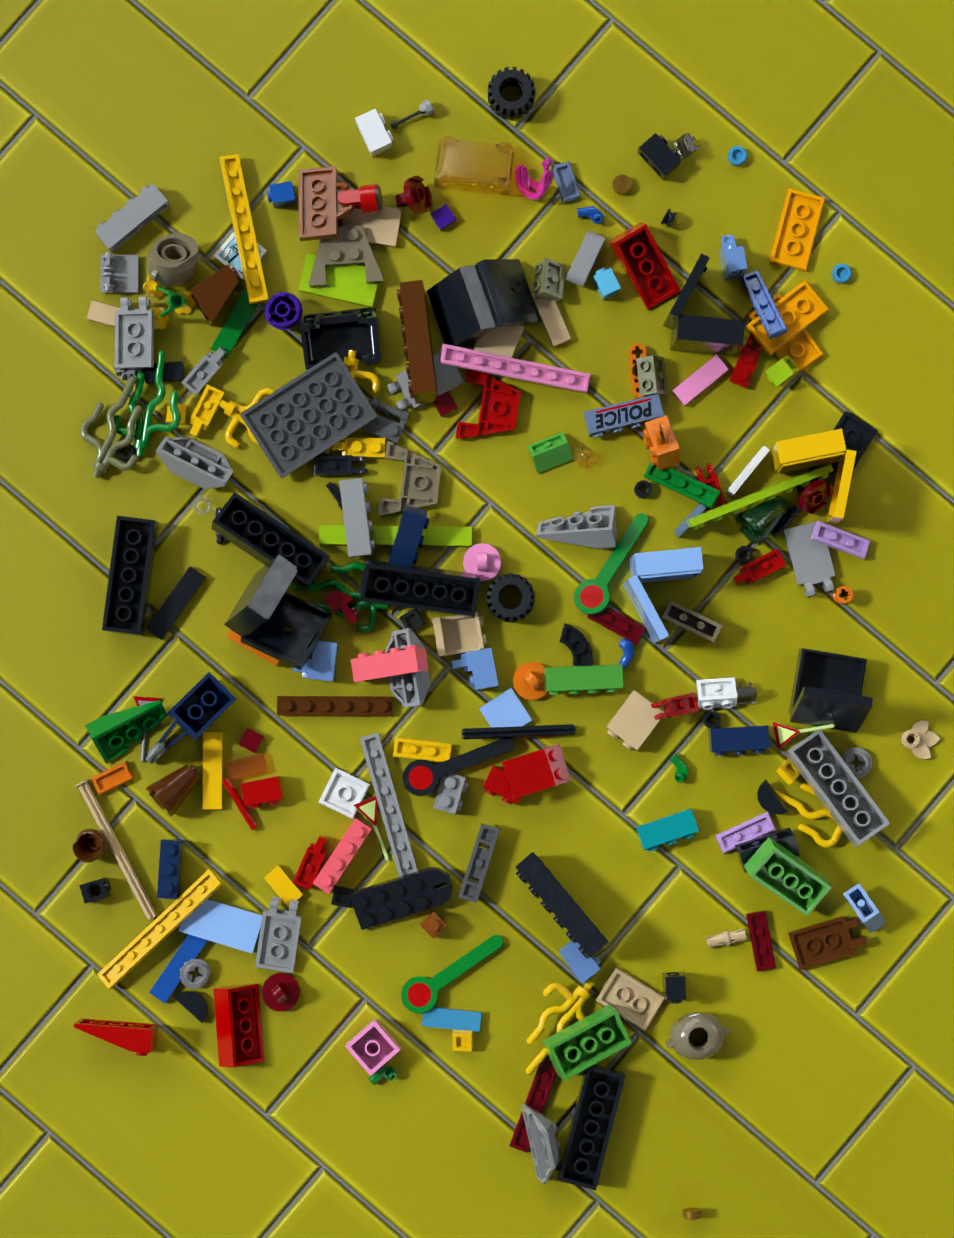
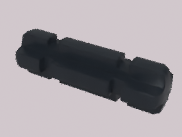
(792, 512)

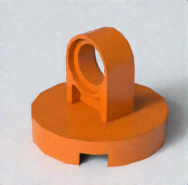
(529, 681)

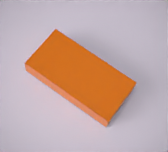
(112, 778)

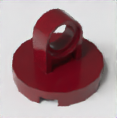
(415, 196)
(814, 496)
(281, 991)

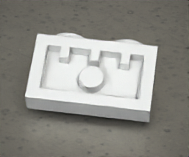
(716, 693)

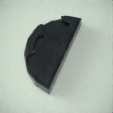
(770, 799)
(193, 1003)

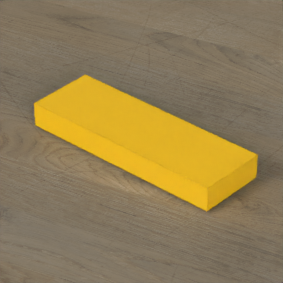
(422, 750)

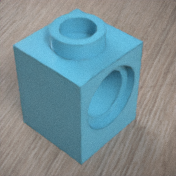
(606, 283)

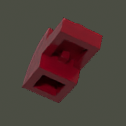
(340, 601)

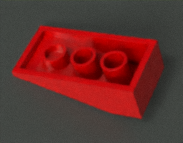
(644, 265)
(127, 1035)

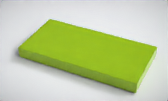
(343, 283)

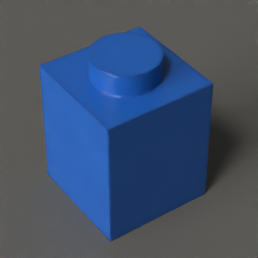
(281, 194)

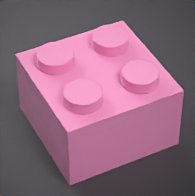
(373, 1046)

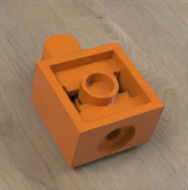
(661, 443)

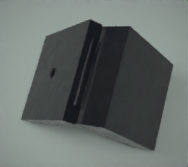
(480, 299)
(701, 333)
(268, 609)
(829, 691)

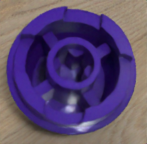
(283, 311)

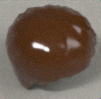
(90, 845)

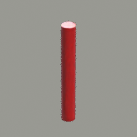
(239, 803)

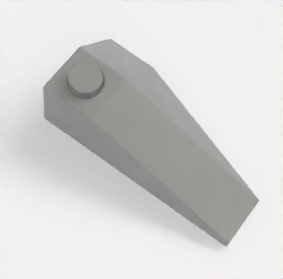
(589, 529)

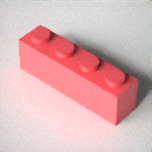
(389, 664)
(342, 855)

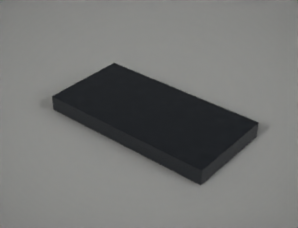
(856, 437)

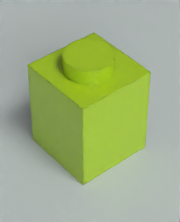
(781, 371)

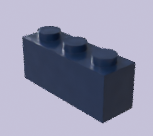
(409, 536)
(739, 739)
(170, 868)

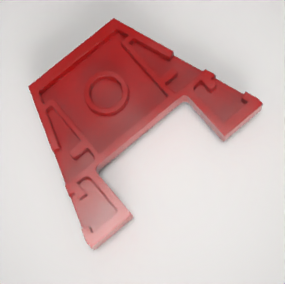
(497, 409)

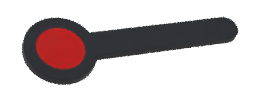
(423, 777)

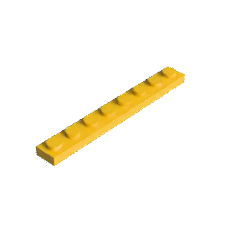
(243, 229)
(160, 929)

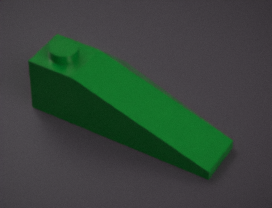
(119, 730)

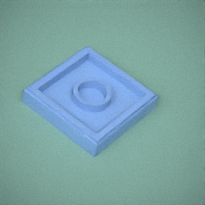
(505, 711)

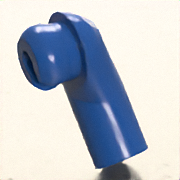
(592, 213)
(628, 652)

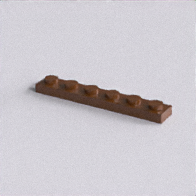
(335, 705)

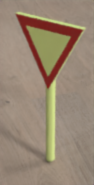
(785, 733)
(368, 809)

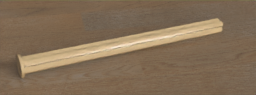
(117, 849)

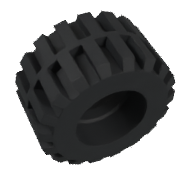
(507, 78)
(522, 585)

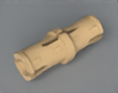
(726, 938)

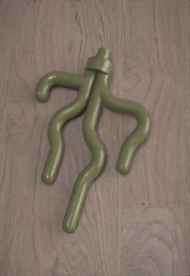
(107, 450)

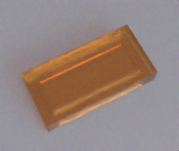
(246, 766)

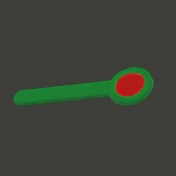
(593, 594)
(421, 993)

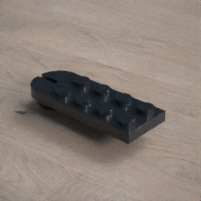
(401, 896)

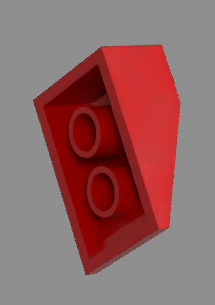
(536, 771)

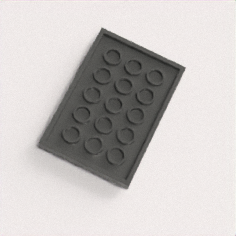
(308, 415)

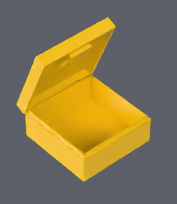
(815, 451)

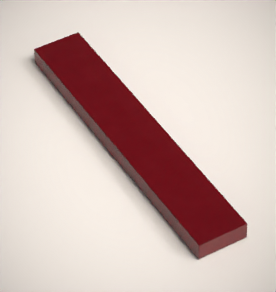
(535, 1099)

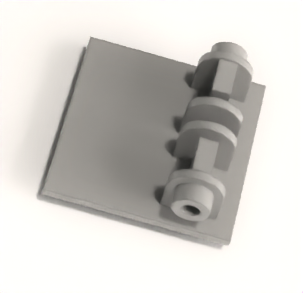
(119, 273)

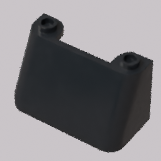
(340, 332)

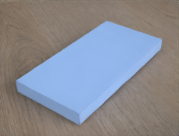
(224, 925)

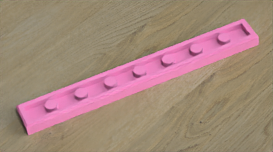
(514, 368)

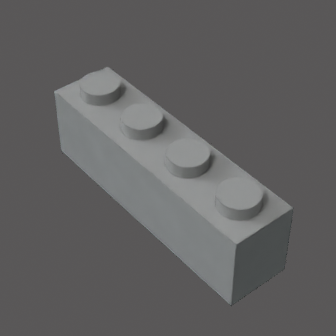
(132, 217)
(355, 518)

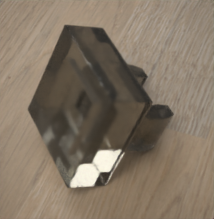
(685, 145)
(746, 695)

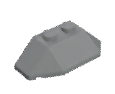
(194, 462)
(413, 687)
(542, 1142)

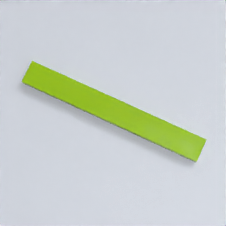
(386, 535)

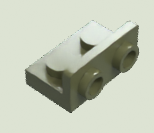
(549, 279)
(651, 375)

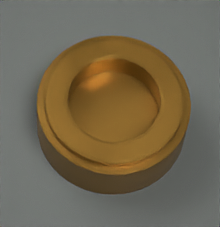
(621, 184)
(692, 1213)

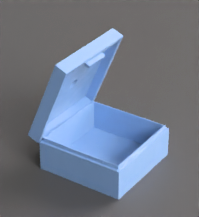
(659, 567)

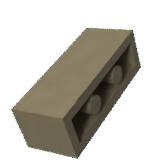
(691, 621)

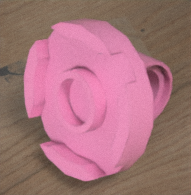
(482, 560)

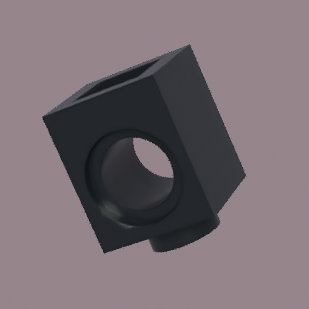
(89, 896)

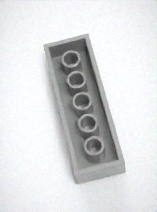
(837, 788)

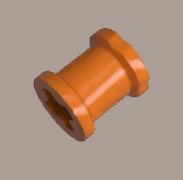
(846, 599)

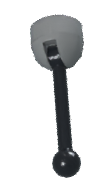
(425, 109)

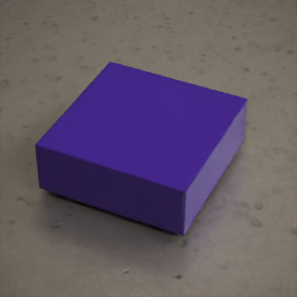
(443, 217)

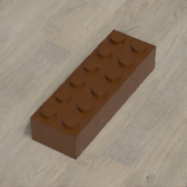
(418, 339)

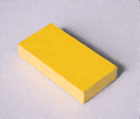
(283, 885)

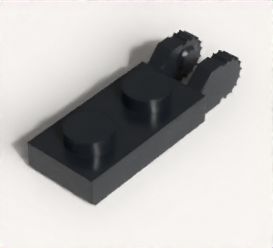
(338, 465)

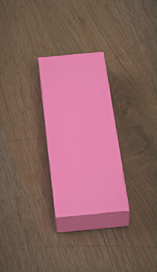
(700, 380)

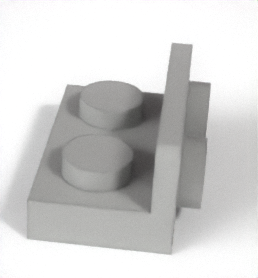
(450, 792)

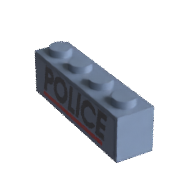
(622, 415)

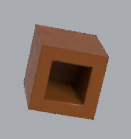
(433, 924)

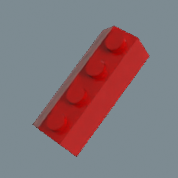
(238, 1025)

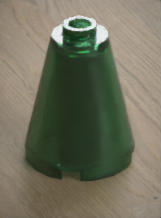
(762, 519)

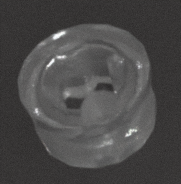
(207, 502)

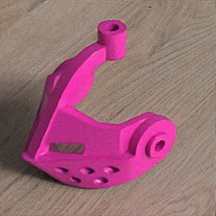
(524, 182)

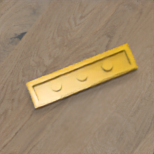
(212, 770)

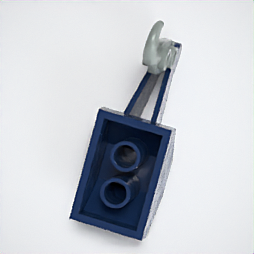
(195, 712)

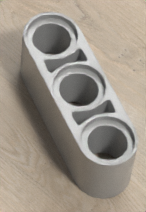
(585, 258)

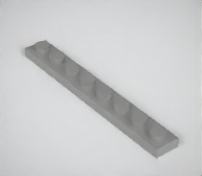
(388, 804)

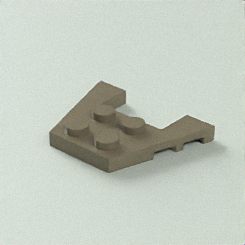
(347, 249)
(419, 481)

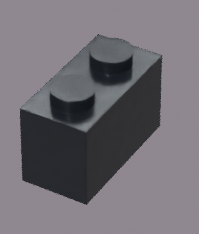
(659, 156)
(674, 987)

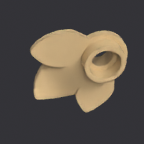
(922, 739)

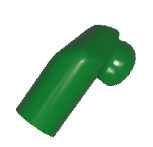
(681, 769)
(383, 1072)

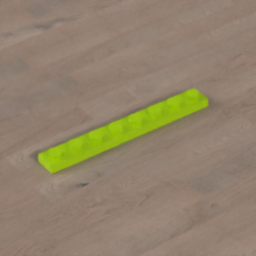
(752, 499)

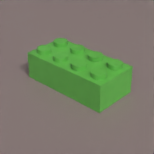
(787, 876)
(586, 1042)

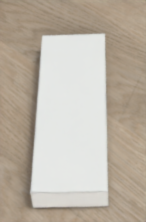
(747, 471)

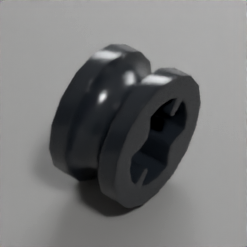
(668, 218)
(122, 456)
(638, 493)
(743, 560)
(715, 715)

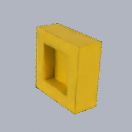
(183, 412)
(788, 771)
(462, 1040)

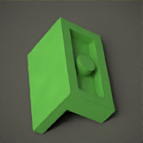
(550, 452)

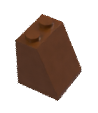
(214, 292)

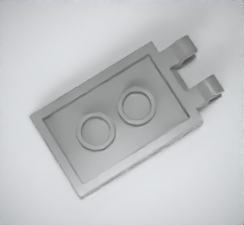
(134, 335)
(447, 378)
(809, 558)
(279, 937)

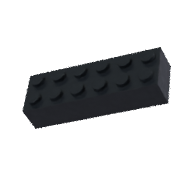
(266, 538)
(130, 575)
(419, 587)
(566, 910)
(591, 1126)

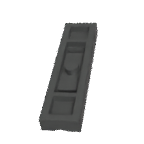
(479, 863)

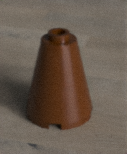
(174, 788)

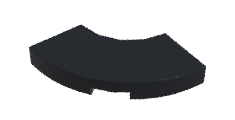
(578, 645)

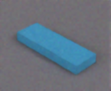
(452, 1019)

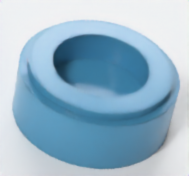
(737, 156)
(841, 273)

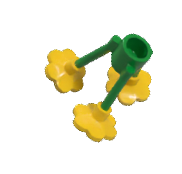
(179, 301)

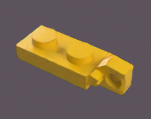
(205, 410)
(362, 447)

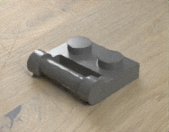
(385, 427)

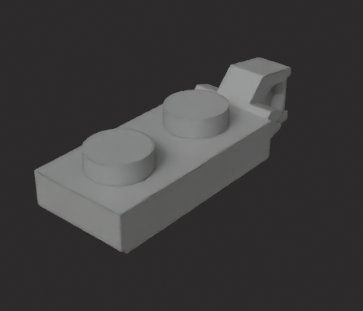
(204, 371)

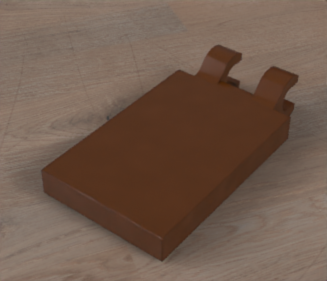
(825, 941)

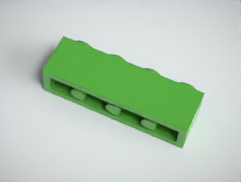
(583, 678)

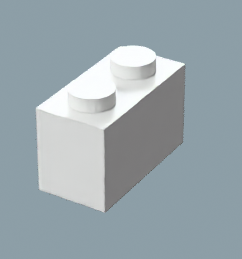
(374, 132)

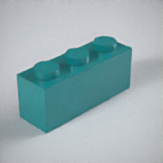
(667, 830)

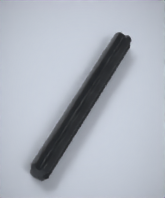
(518, 731)

